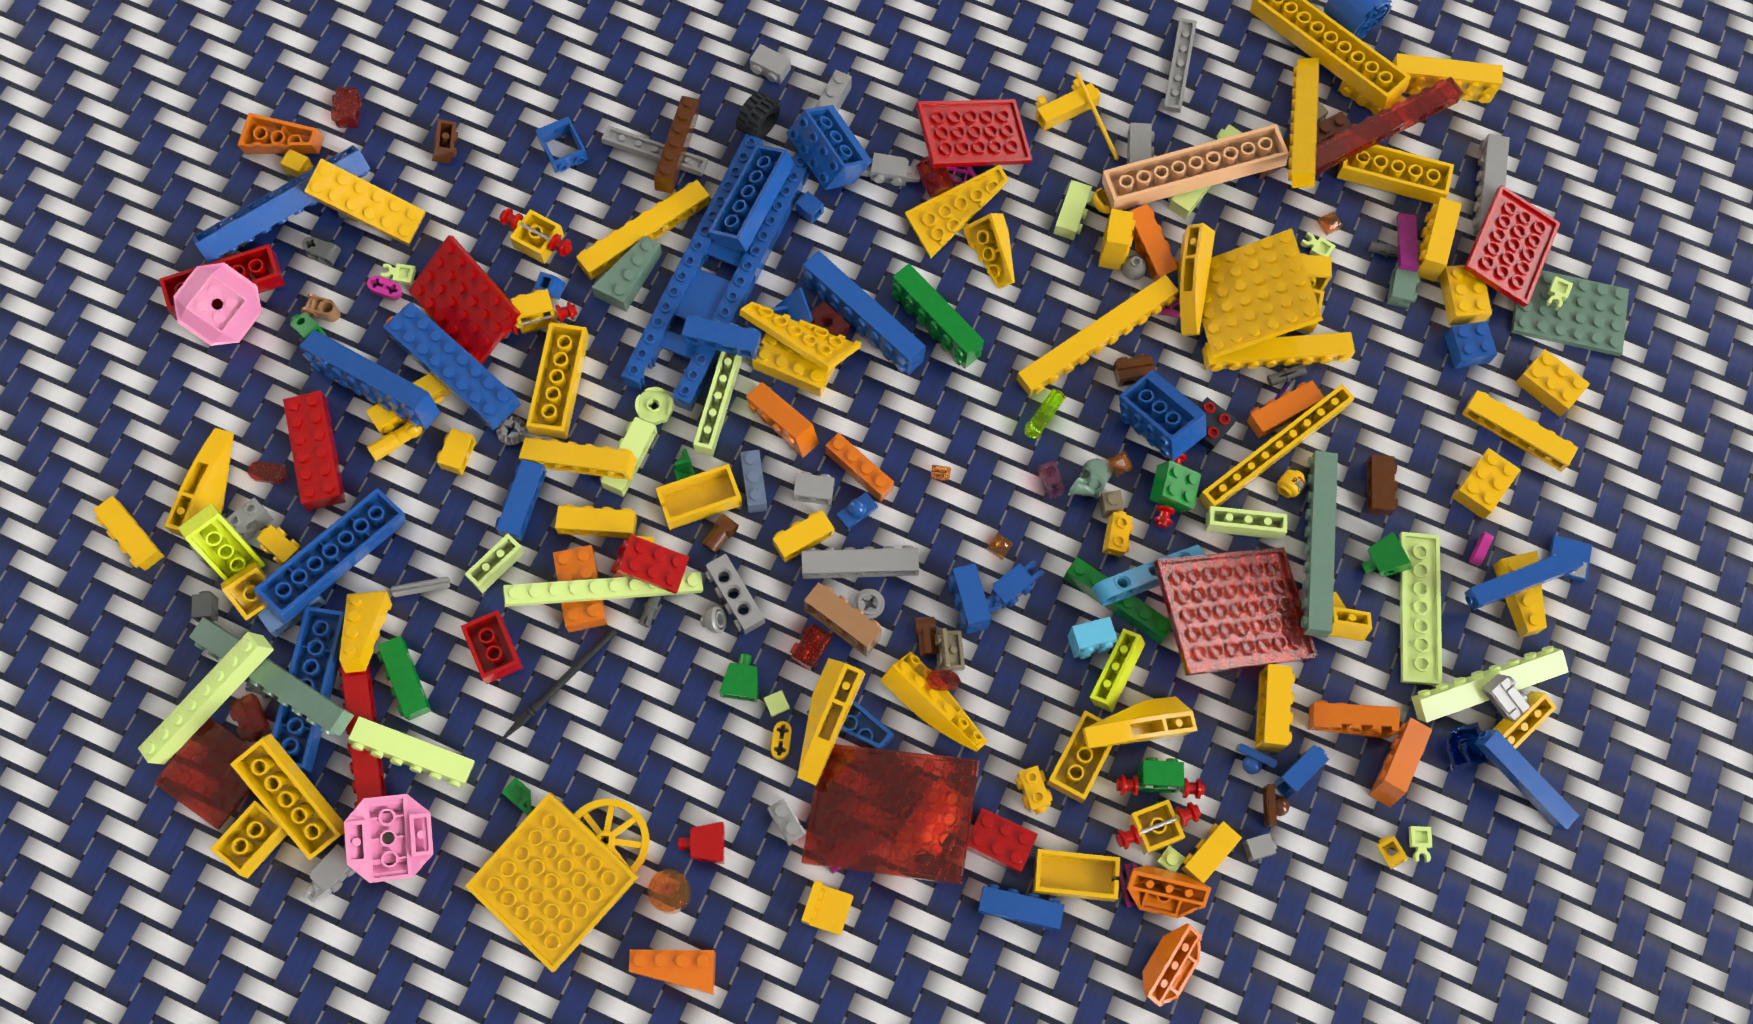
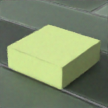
(776, 703)

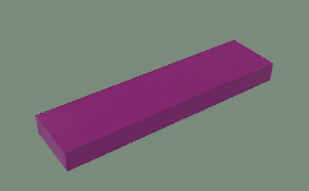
(1407, 242)

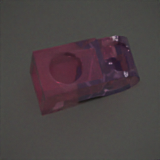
(1051, 480)

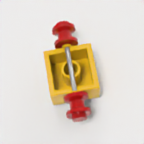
(535, 235)
(538, 311)
(1157, 826)

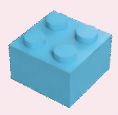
(1092, 638)

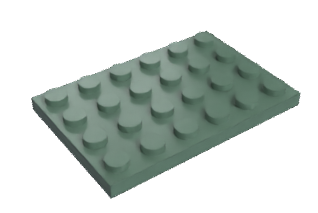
(1588, 319)

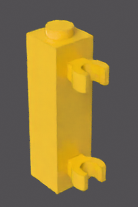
(1065, 107)

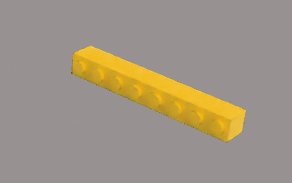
(650, 223)
(1285, 352)

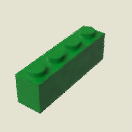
(404, 678)

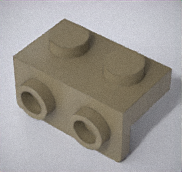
(950, 650)

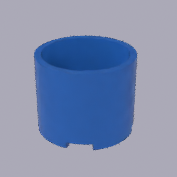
(1358, 15)

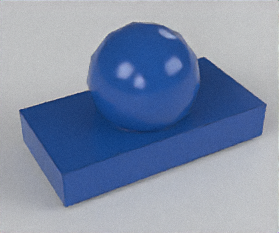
(857, 510)
(1253, 761)

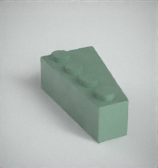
(628, 275)

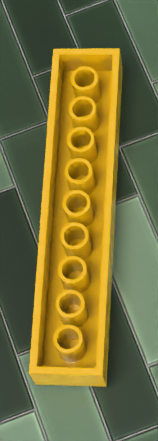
(1336, 48)

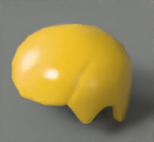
(1101, 201)

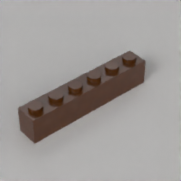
(1325, 130)
(676, 145)

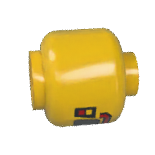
(1291, 483)

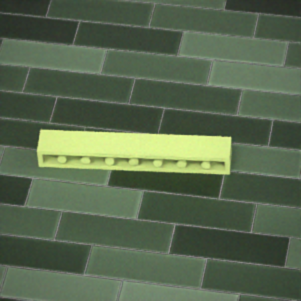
(1468, 691)
(205, 698)

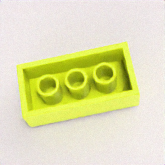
(219, 542)

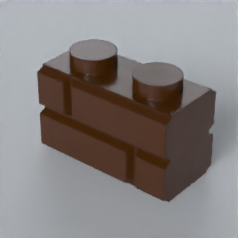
(1132, 370)

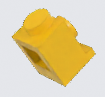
(1392, 860)

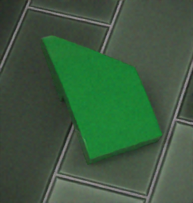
(683, 466)
(519, 795)

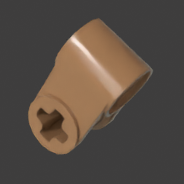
(318, 306)

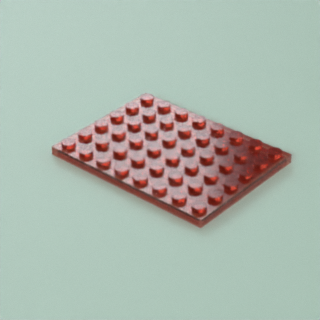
(1234, 610)
(892, 814)

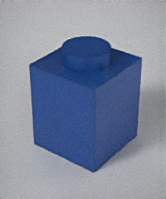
(809, 207)
(552, 283)

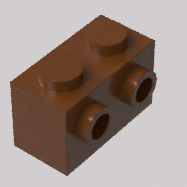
(444, 141)

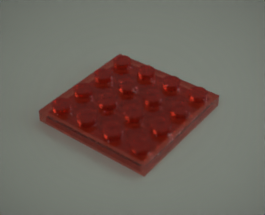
(203, 775)

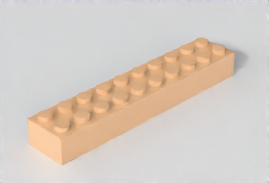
(1195, 167)

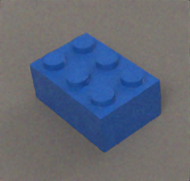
(969, 599)

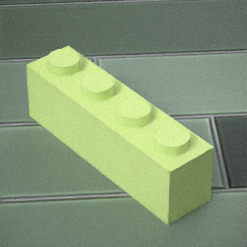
(638, 440)
(1246, 522)

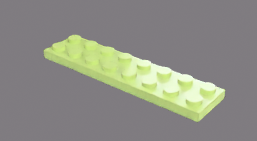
(1421, 610)

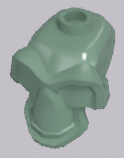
(1092, 479)

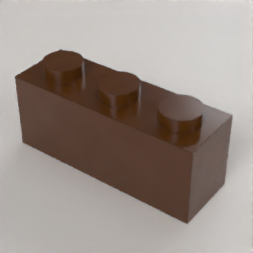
(1381, 485)

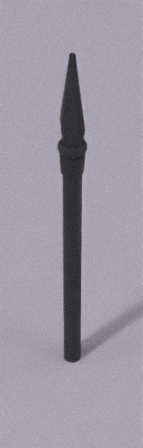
(537, 705)

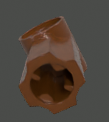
(722, 529)
(926, 630)

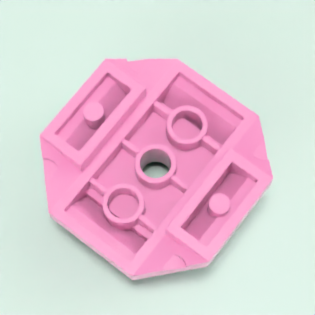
(239, 300)
(410, 844)

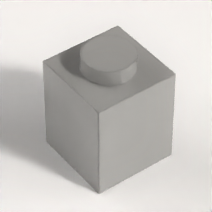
(1260, 847)

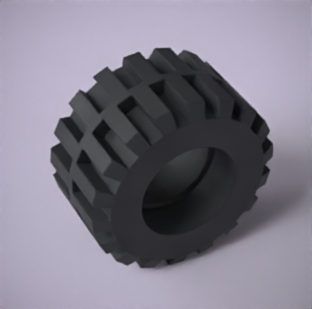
(758, 115)

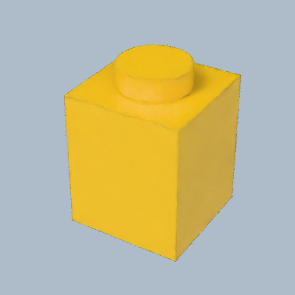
(295, 163)

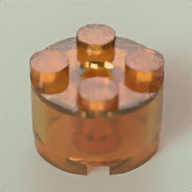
(662, 881)

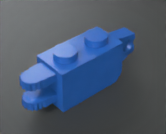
(1012, 585)

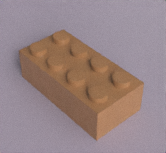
(842, 618)

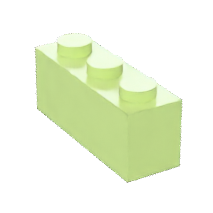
(1073, 210)
(495, 563)

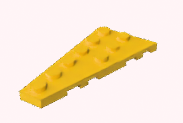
(947, 213)
(802, 337)

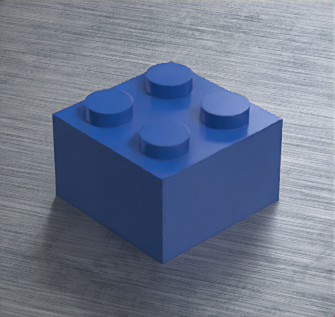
(1470, 344)

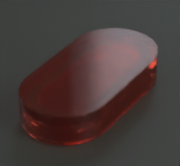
(267, 472)
(943, 680)

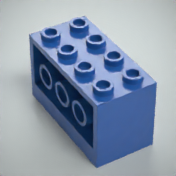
(828, 147)
(1162, 415)

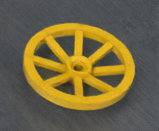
(611, 804)

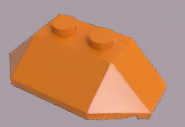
(1166, 891)
(1172, 964)

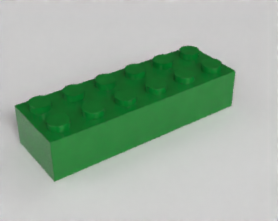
(936, 316)

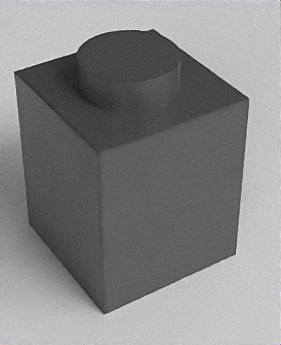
(205, 605)

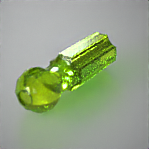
(1044, 414)

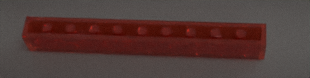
(1386, 124)

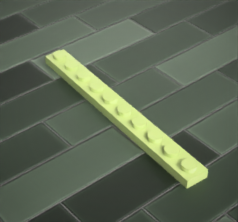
(592, 590)

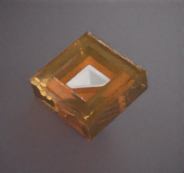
(1121, 463)

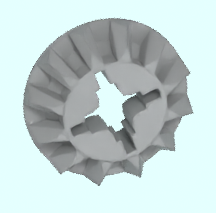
(514, 437)
(867, 595)

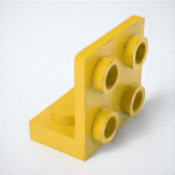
(827, 908)

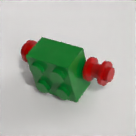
(1174, 490)
(1160, 777)

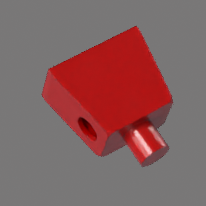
(705, 843)

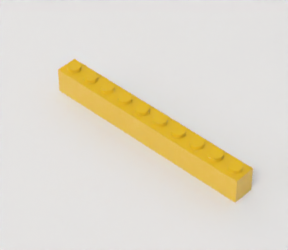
(1304, 123)
(1097, 335)
(1276, 448)

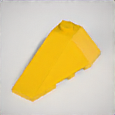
(992, 244)

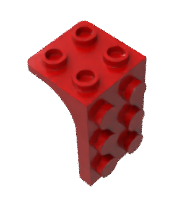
(650, 564)

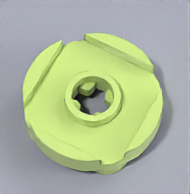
(660, 414)

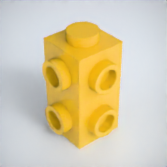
(1117, 534)
(274, 541)
(1036, 796)

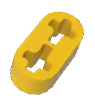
(776, 740)

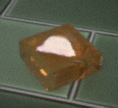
(1330, 223)
(940, 472)
(1000, 546)

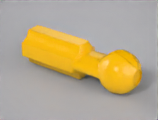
(393, 440)

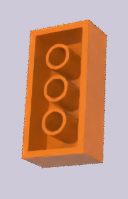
(579, 565)

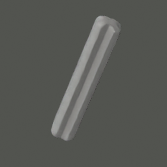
(420, 587)

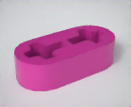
(385, 285)
(1481, 549)

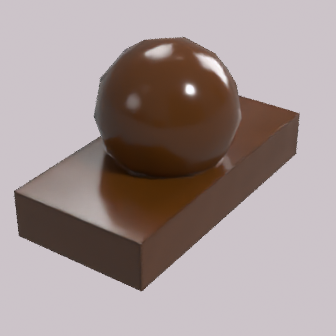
(1273, 806)

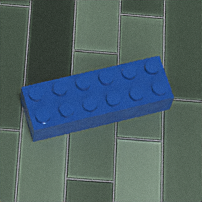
(751, 197)

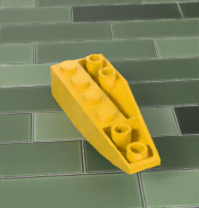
(1193, 275)
(204, 481)
(937, 708)
(826, 716)
(1142, 722)

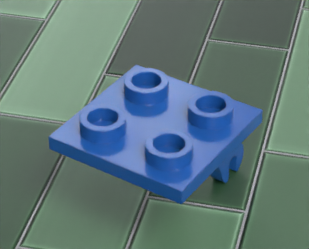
(795, 306)

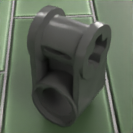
(321, 250)

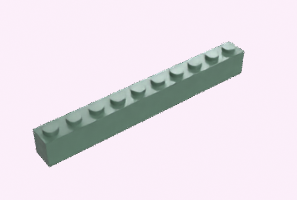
(1320, 544)
(277, 681)

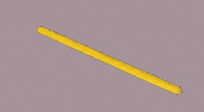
(1094, 110)

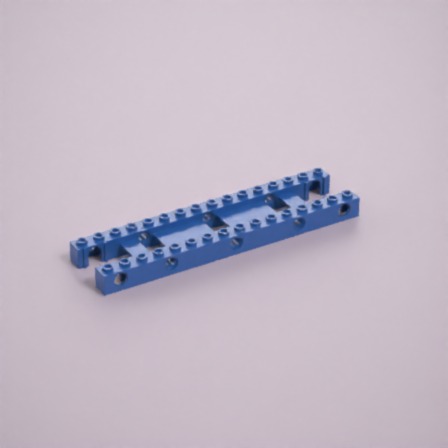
(705, 294)

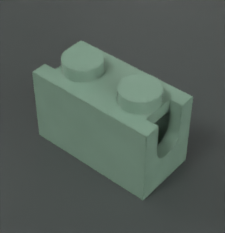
(1403, 287)

